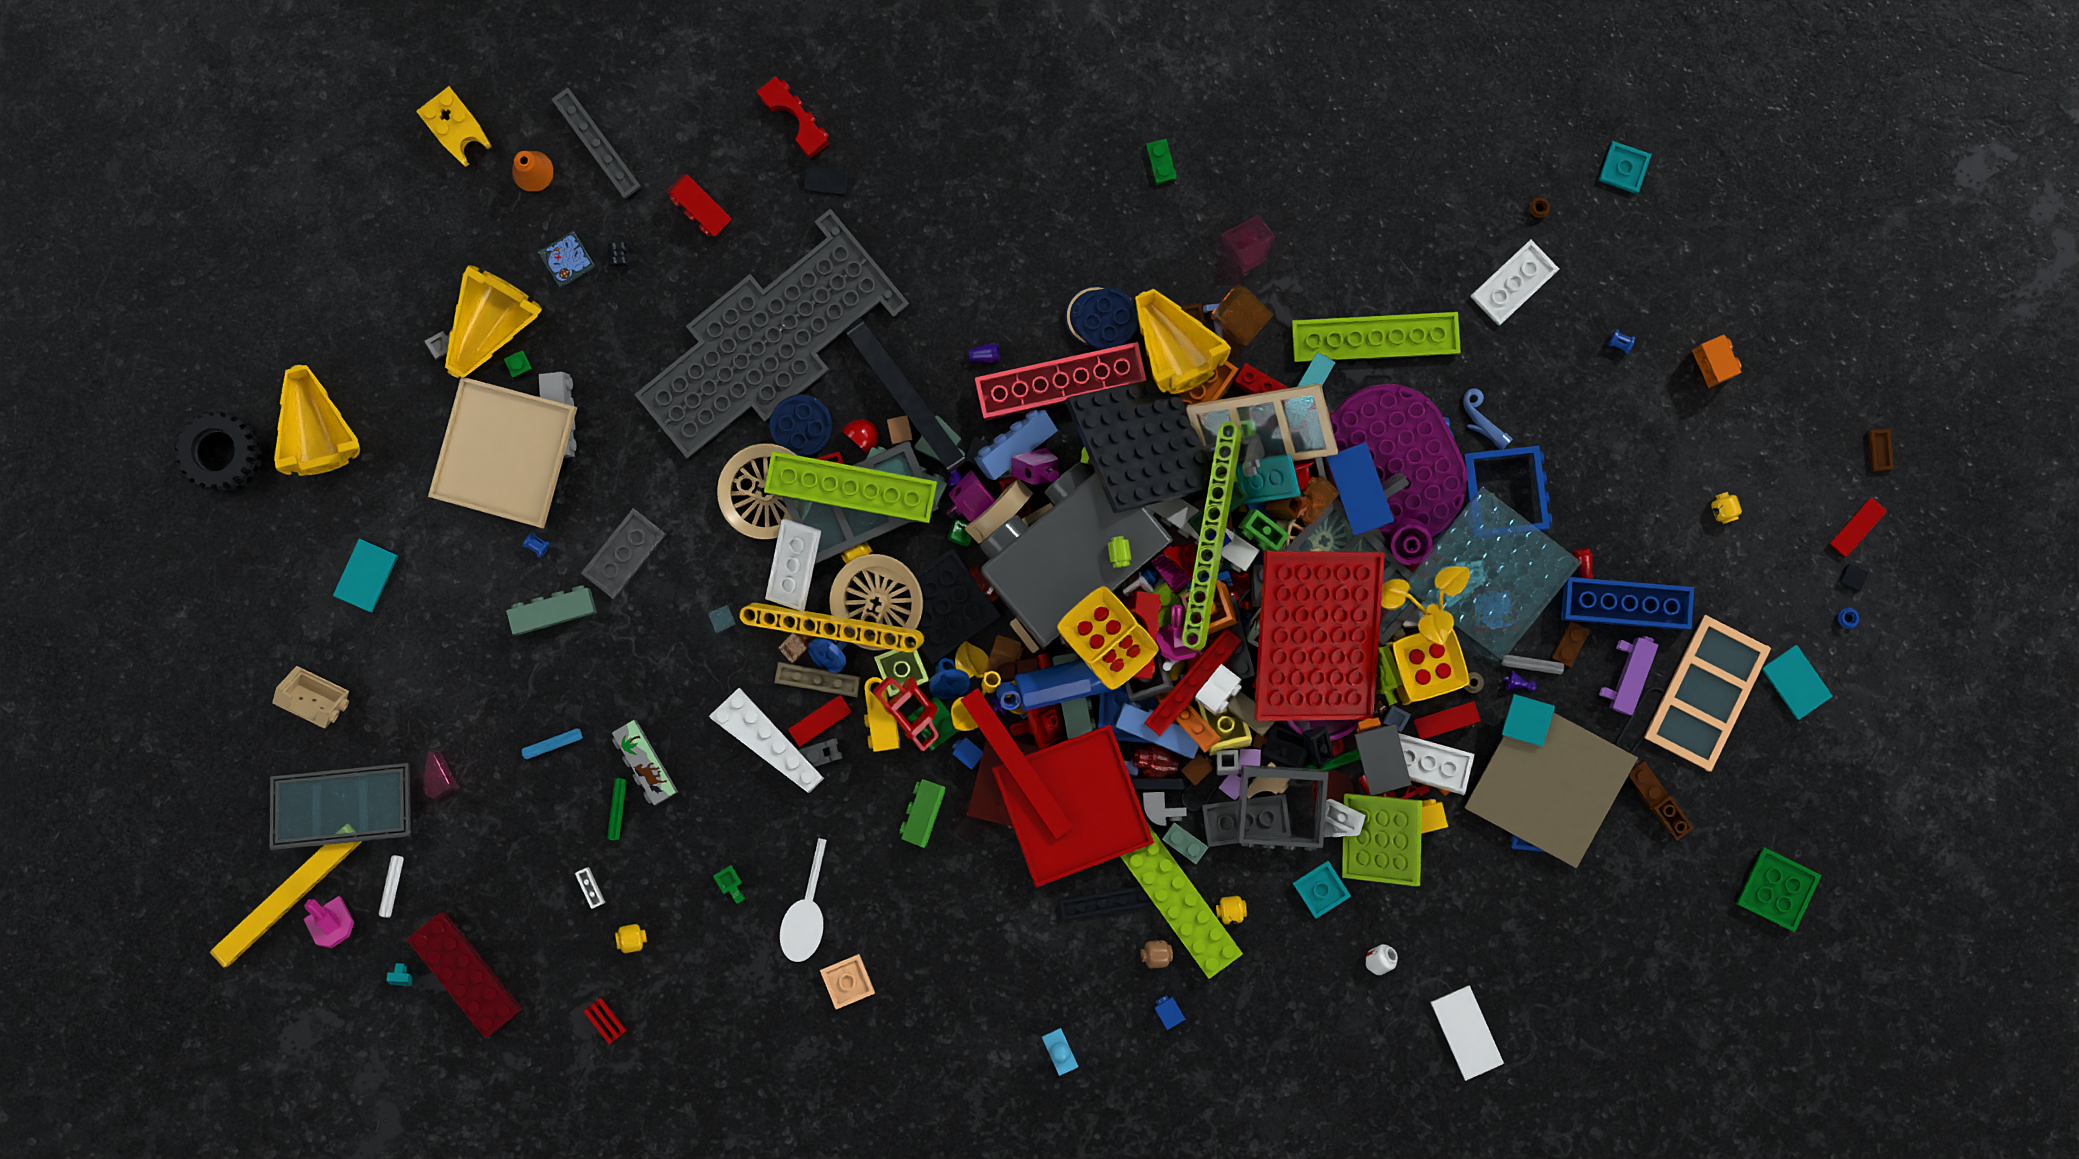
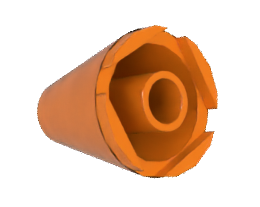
(532, 170)

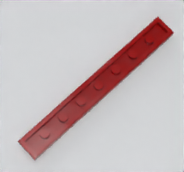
(1016, 763)

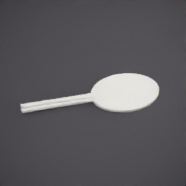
(803, 922)

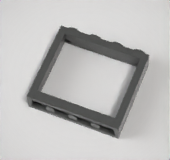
(1287, 842)

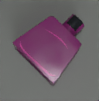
(1036, 466)
(969, 498)

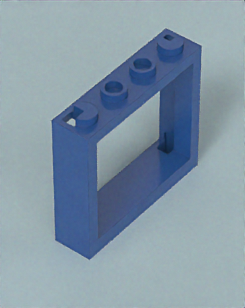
(1540, 477)

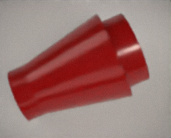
(1585, 567)

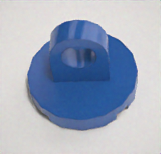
(828, 653)
(948, 682)

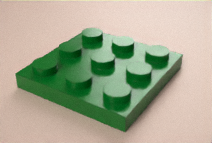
(1778, 889)

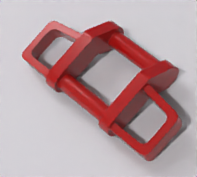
(906, 691)

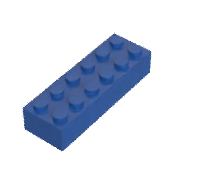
(1627, 603)

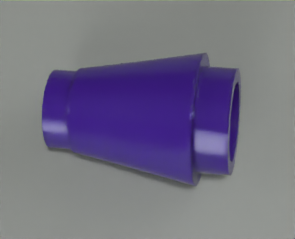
(987, 353)

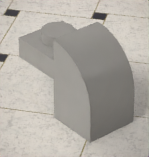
(1227, 762)
(1155, 809)

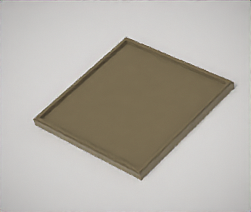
(1554, 791)

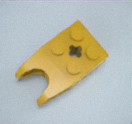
(456, 131)
(882, 725)

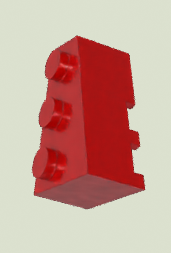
(698, 205)

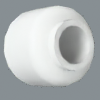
(1381, 959)

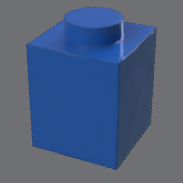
(967, 752)
(1168, 1011)

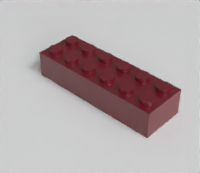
(464, 974)

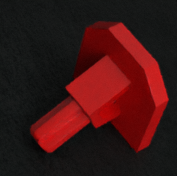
(1045, 724)

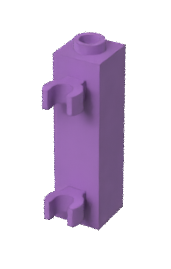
(1633, 675)

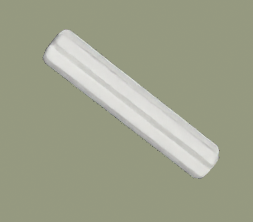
(391, 886)

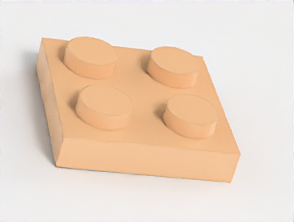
(847, 981)

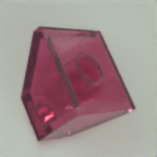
(1249, 242)
(437, 776)

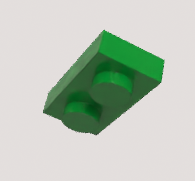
(1161, 161)

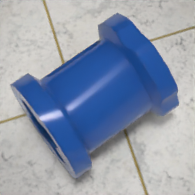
(1614, 341)
(536, 544)

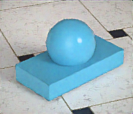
(1060, 1051)

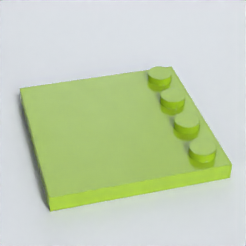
(1388, 841)

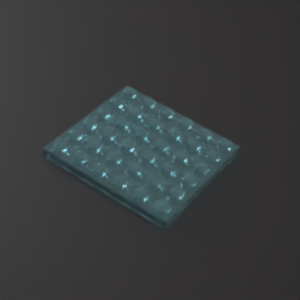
(1510, 567)

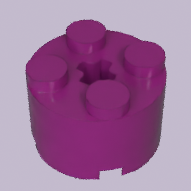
(1413, 552)

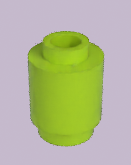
(1119, 552)

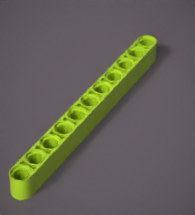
(1216, 545)

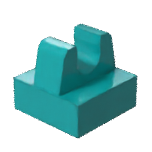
(399, 976)

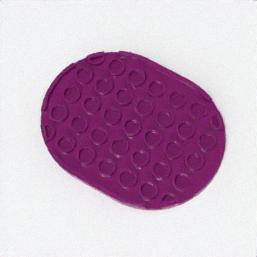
(1410, 437)

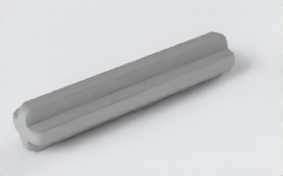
(1533, 664)

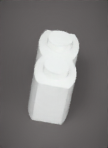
(1218, 690)

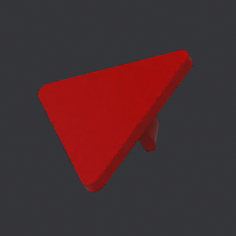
(1183, 556)

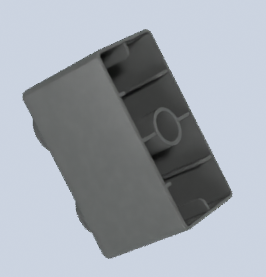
(1065, 553)

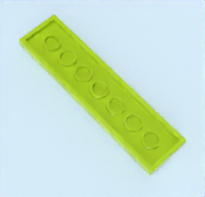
(1376, 337)
(850, 487)
(1182, 906)

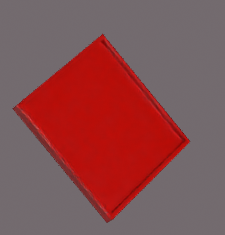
(1095, 795)

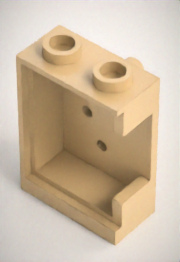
(311, 697)

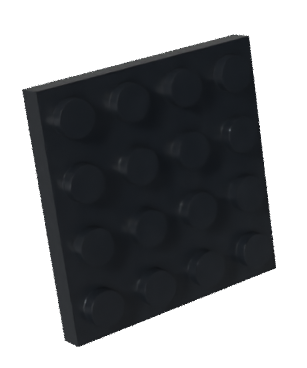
(952, 606)

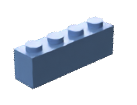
(1020, 439)
(1132, 720)

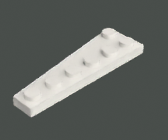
(756, 731)

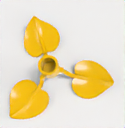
(1437, 623)
(973, 662)

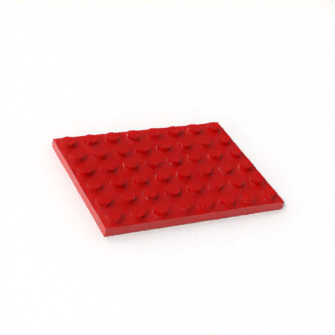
(1318, 635)

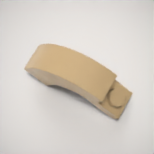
(1000, 511)

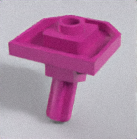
(1170, 637)
(329, 923)

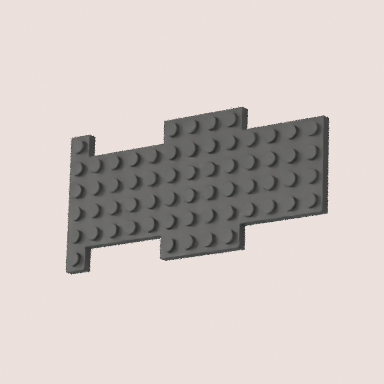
(766, 341)

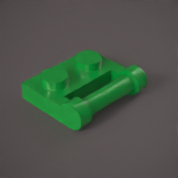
(942, 722)

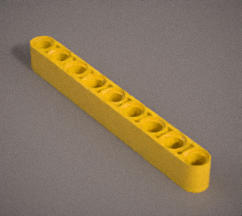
(840, 623)
(280, 901)

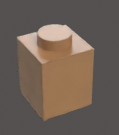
(900, 430)

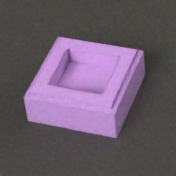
(1231, 786)

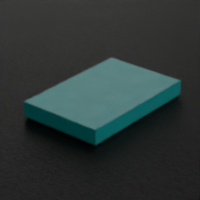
(1273, 480)
(365, 575)
(1797, 682)

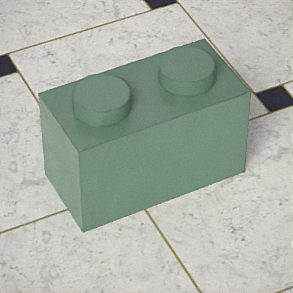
(1184, 843)

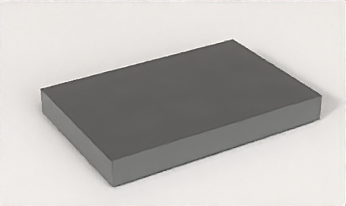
(1382, 759)

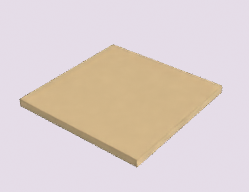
(502, 452)

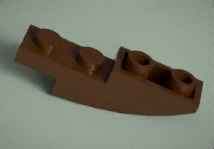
(1659, 801)

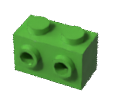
(1263, 530)

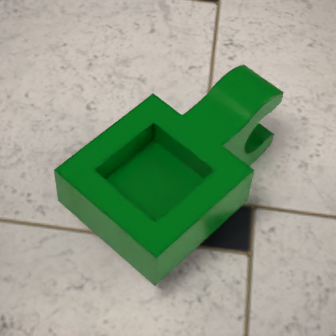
(728, 882)

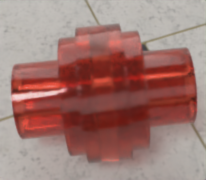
(1155, 762)

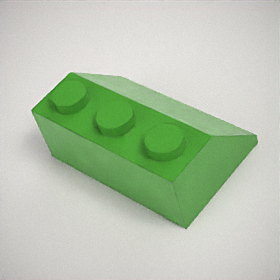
(922, 812)

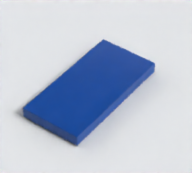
(1360, 489)

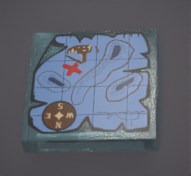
(567, 259)

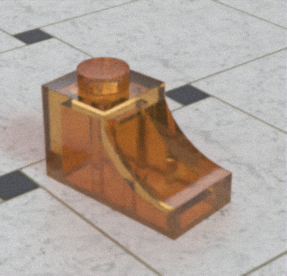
(1319, 497)
(1003, 651)

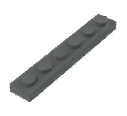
(596, 143)

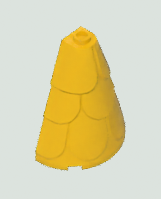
(485, 320)
(1177, 344)
(310, 428)

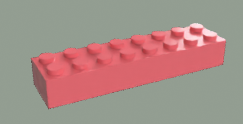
(1056, 380)

